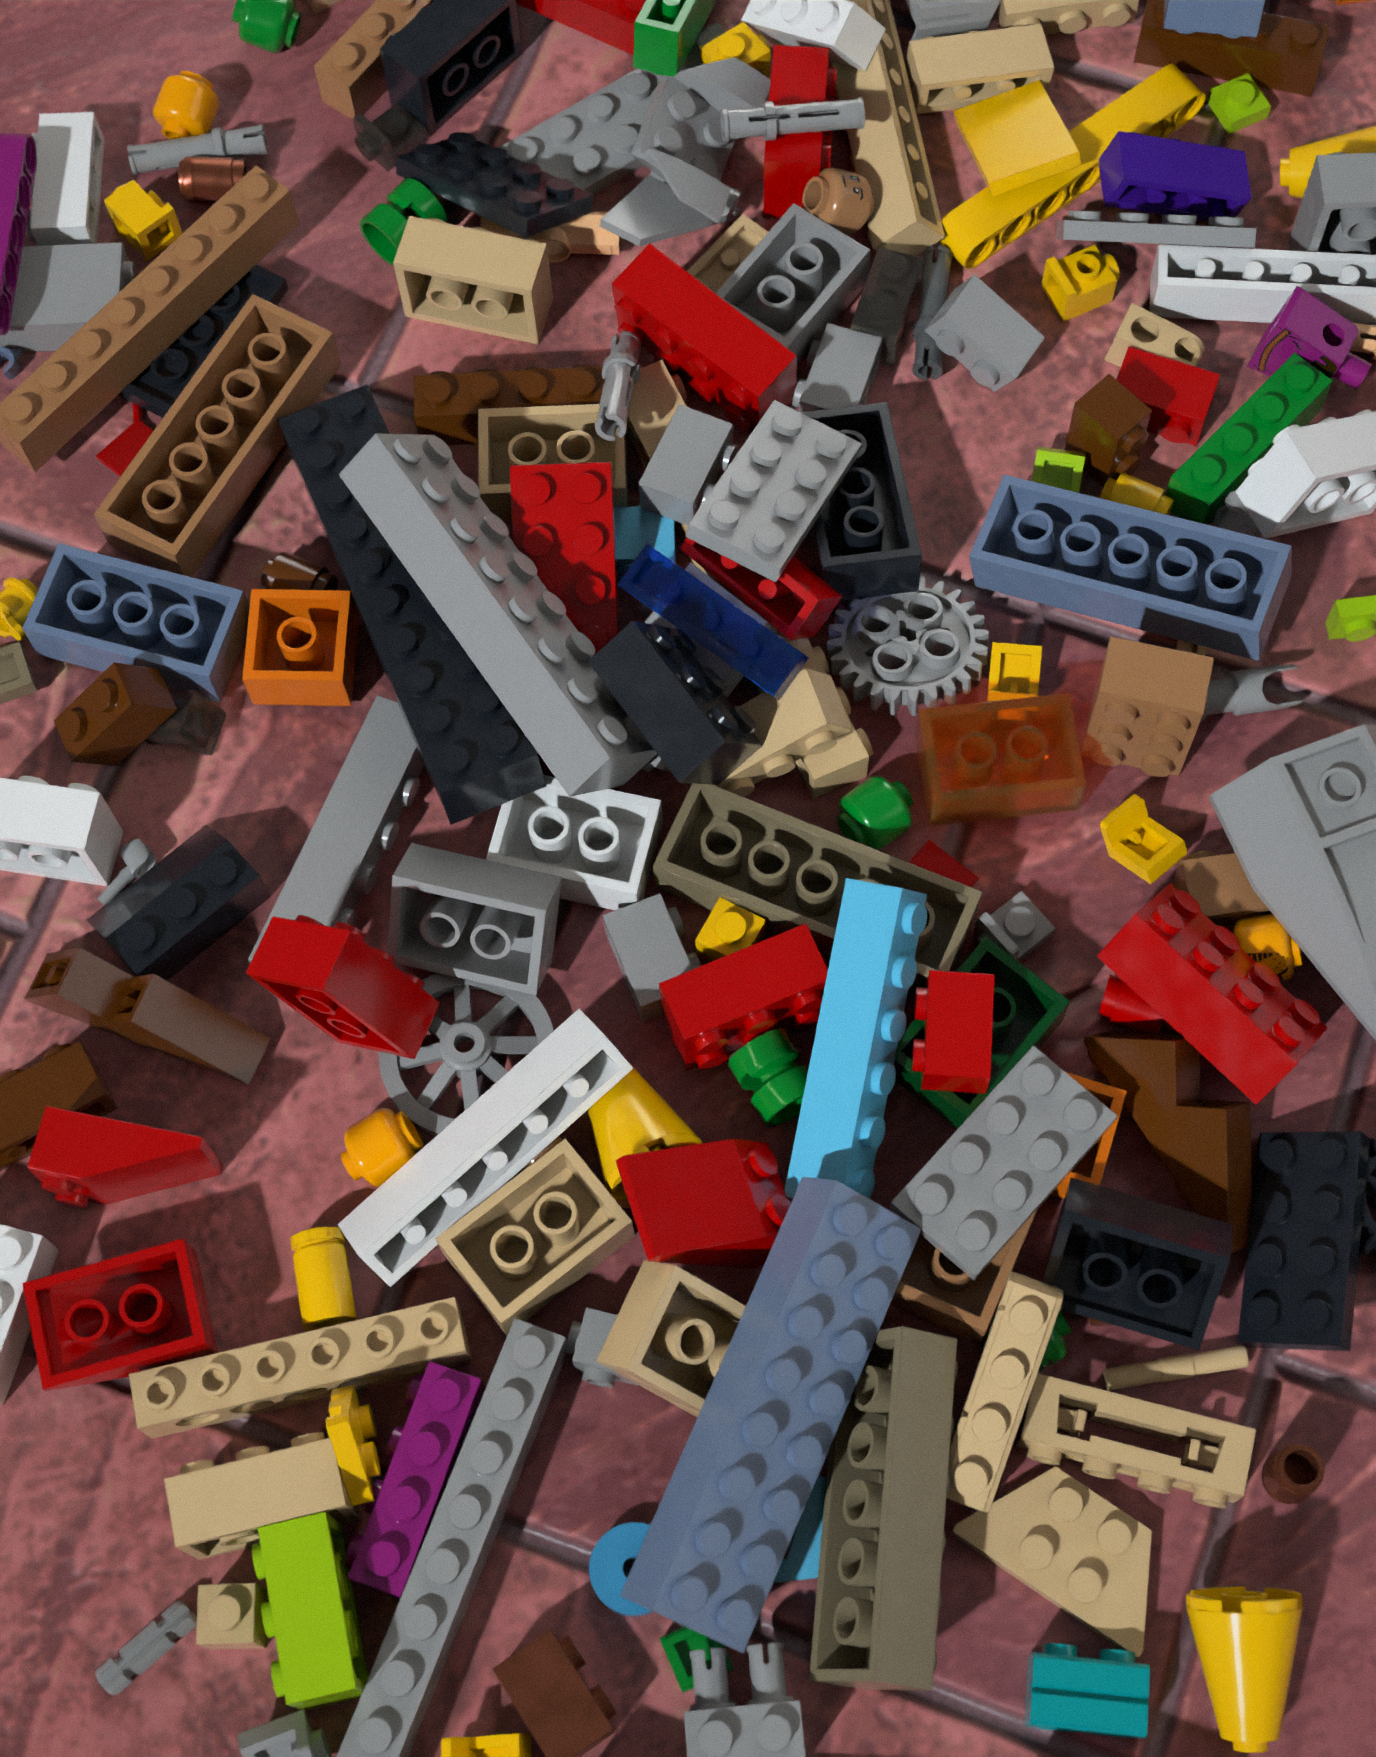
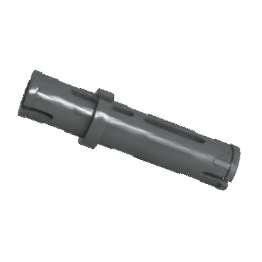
(933, 295)

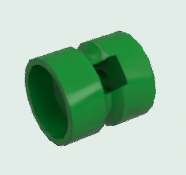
(386, 222)
(772, 1072)

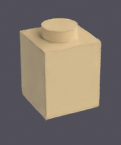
(230, 1616)

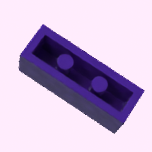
(1173, 177)

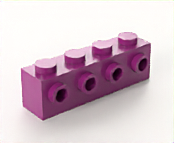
(416, 1479)

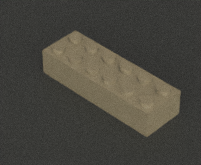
(799, 874)
(886, 1518)

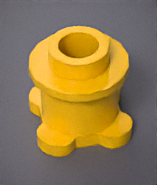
(15, 605)

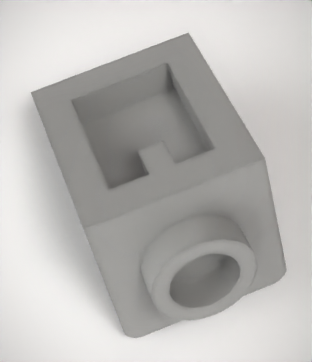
(1015, 927)

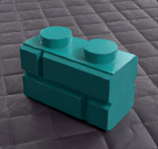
(1087, 1693)

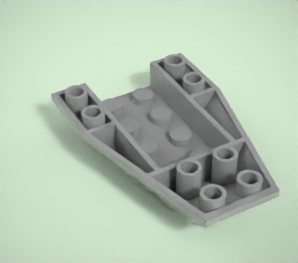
(1310, 854)

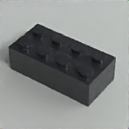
(867, 530)

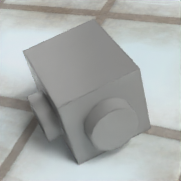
(585, 1344)

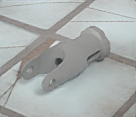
(1243, 692)

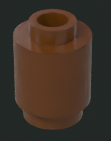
(295, 573)

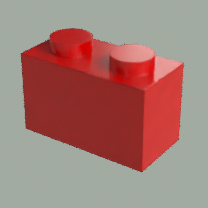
(1172, 390)
(956, 1031)

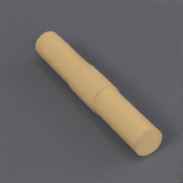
(1175, 1367)

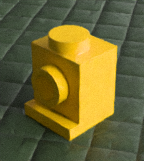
(143, 219)
(1080, 282)

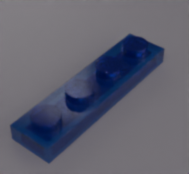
(713, 621)

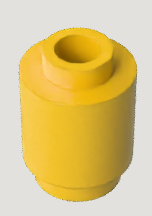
(1137, 493)

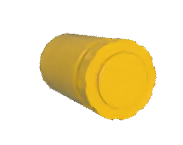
(322, 1277)

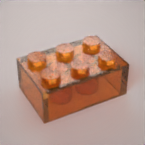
(999, 759)

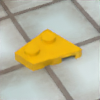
(349, 1433)

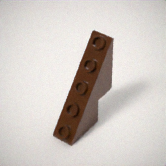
(147, 1013)
(1196, 1138)

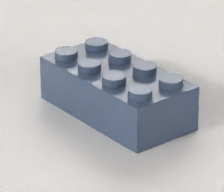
(133, 614)

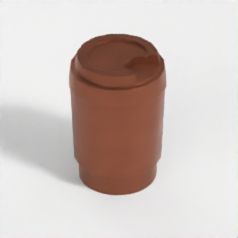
(209, 177)
(1292, 1473)

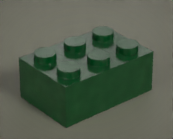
(1023, 1017)

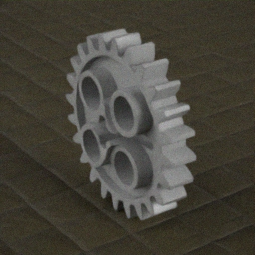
(908, 647)

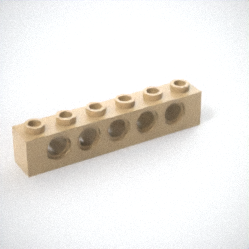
(298, 1368)

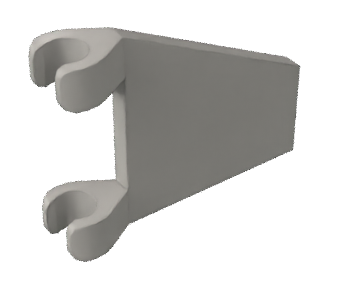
(655, 213)

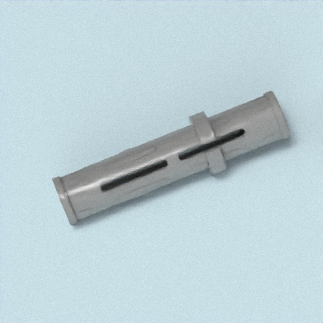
(791, 119)
(219, 143)
(620, 376)

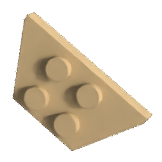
(1071, 1552)

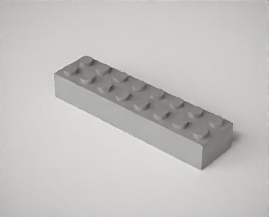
(497, 609)

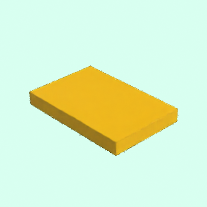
(1017, 138)

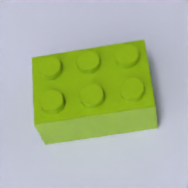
(311, 1612)

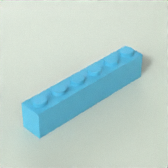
(857, 1035)

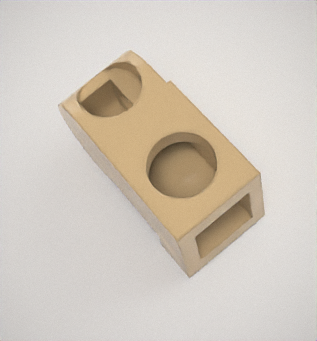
(1154, 335)

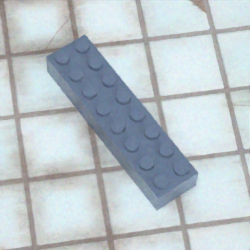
(771, 1413)

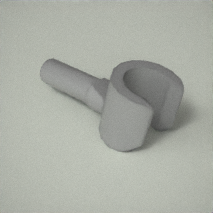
(138, 861)

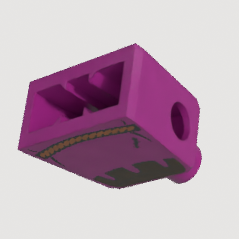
(1314, 334)

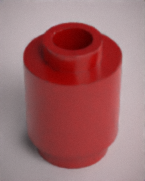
(1129, 1009)

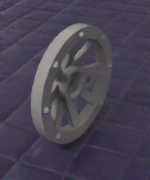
(462, 1064)

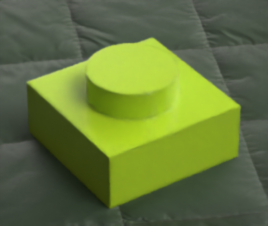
(1238, 103)
(1059, 468)
(1352, 618)

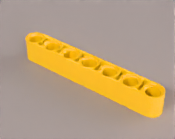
(993, 222)

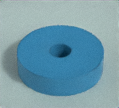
(608, 1565)

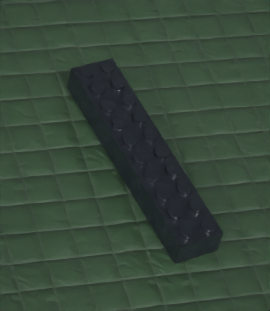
(454, 716)

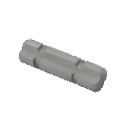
(146, 1647)

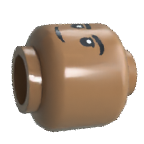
(839, 199)

